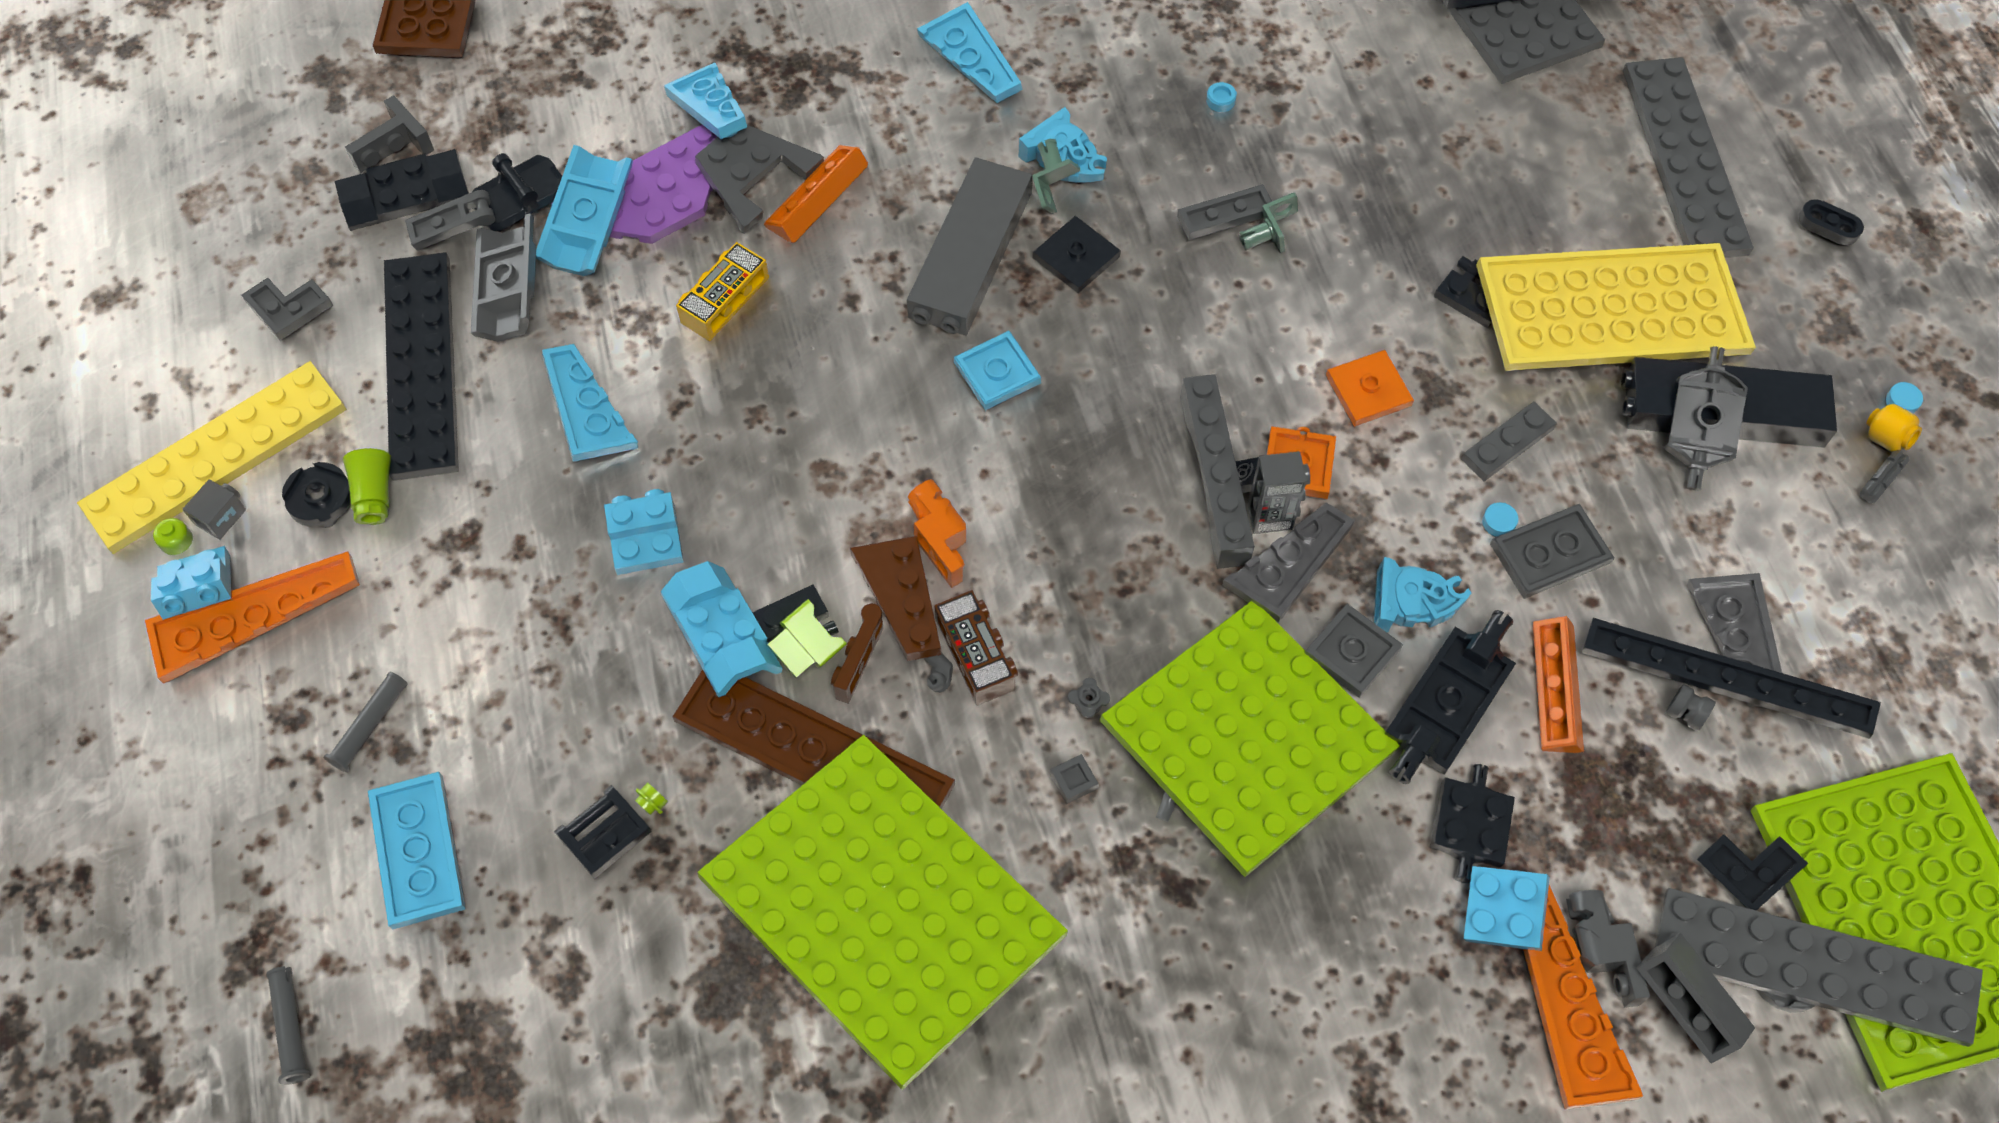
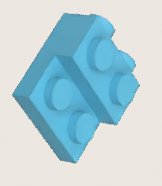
(643, 532)
(192, 582)

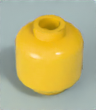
(1893, 428)

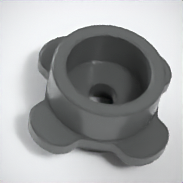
(1085, 707)

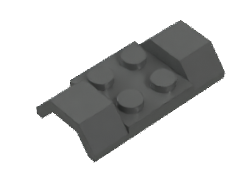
(503, 282)

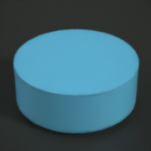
(1221, 97)
(1906, 396)
(1500, 519)

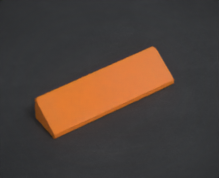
(817, 193)
(1558, 685)

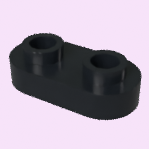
(1831, 222)

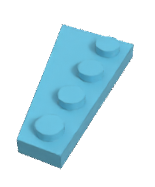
(708, 101)

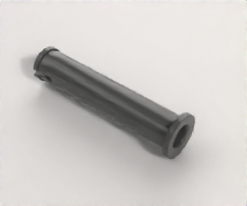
(366, 722)
(287, 1026)

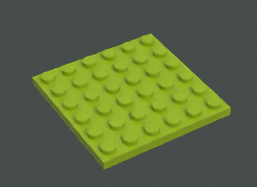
(1249, 736)

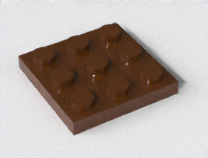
(423, 27)

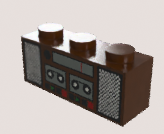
(976, 647)

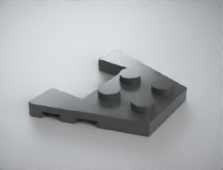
(744, 159)

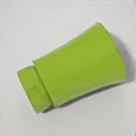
(368, 484)

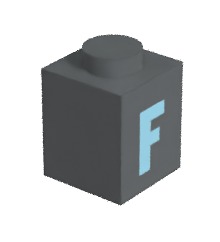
(215, 508)

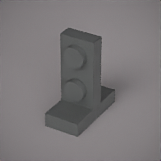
(389, 137)

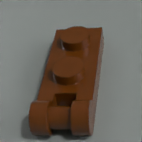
(858, 653)

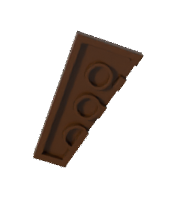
(901, 591)

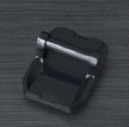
(520, 189)

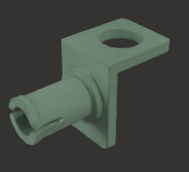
(1053, 172)
(1269, 229)

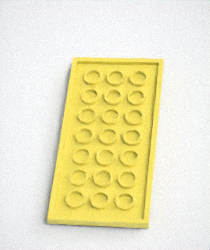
(1613, 306)

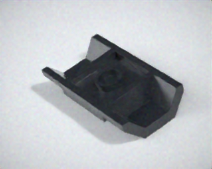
(401, 188)

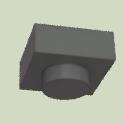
(1074, 779)

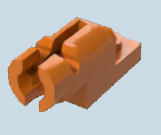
(939, 530)

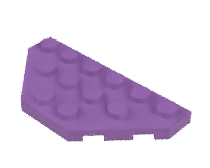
(664, 189)

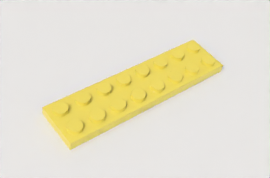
(215, 451)

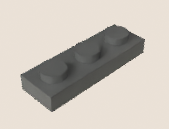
(1223, 212)
(1509, 441)

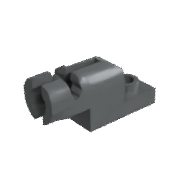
(1607, 946)

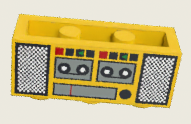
(722, 291)

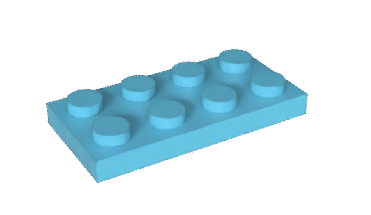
(416, 850)

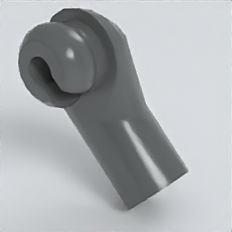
(940, 673)

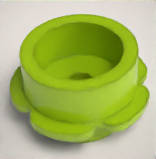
(650, 799)

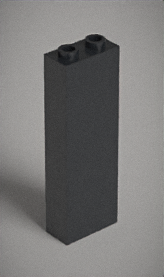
(1777, 407)

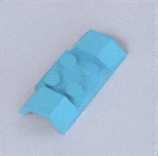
(583, 212)
(718, 625)

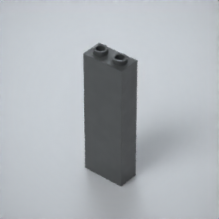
(969, 247)

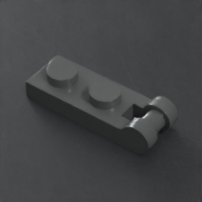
(450, 219)

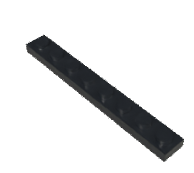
(1732, 678)

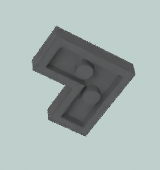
(289, 312)

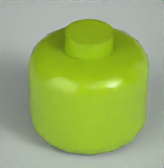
(172, 536)

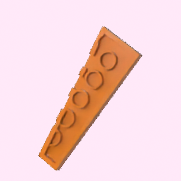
(208, 632)
(1577, 1031)

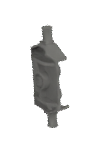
(1690, 437)

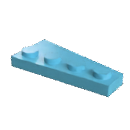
(971, 50)
(584, 407)

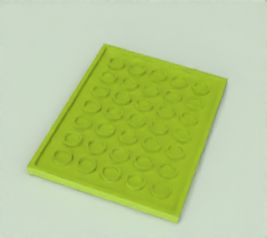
(1908, 867)
(883, 909)

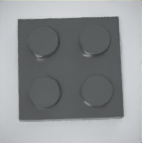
(1353, 650)

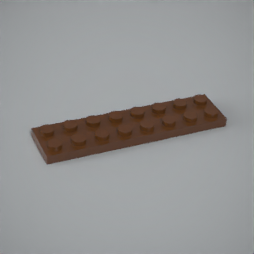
(786, 734)

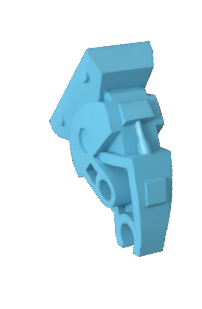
(1071, 143)
(1414, 596)

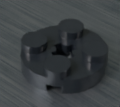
(322, 511)

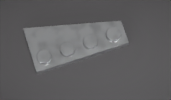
(1738, 618)

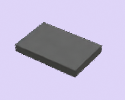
(1551, 551)

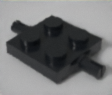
(1472, 823)

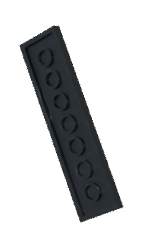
(420, 367)

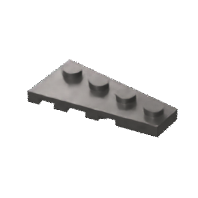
(1291, 562)

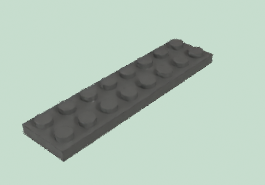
(1686, 155)
(1827, 967)

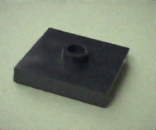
(1076, 254)

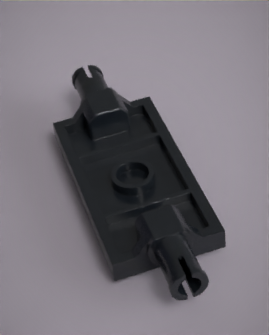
(1450, 698)

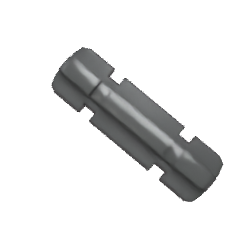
(1884, 476)

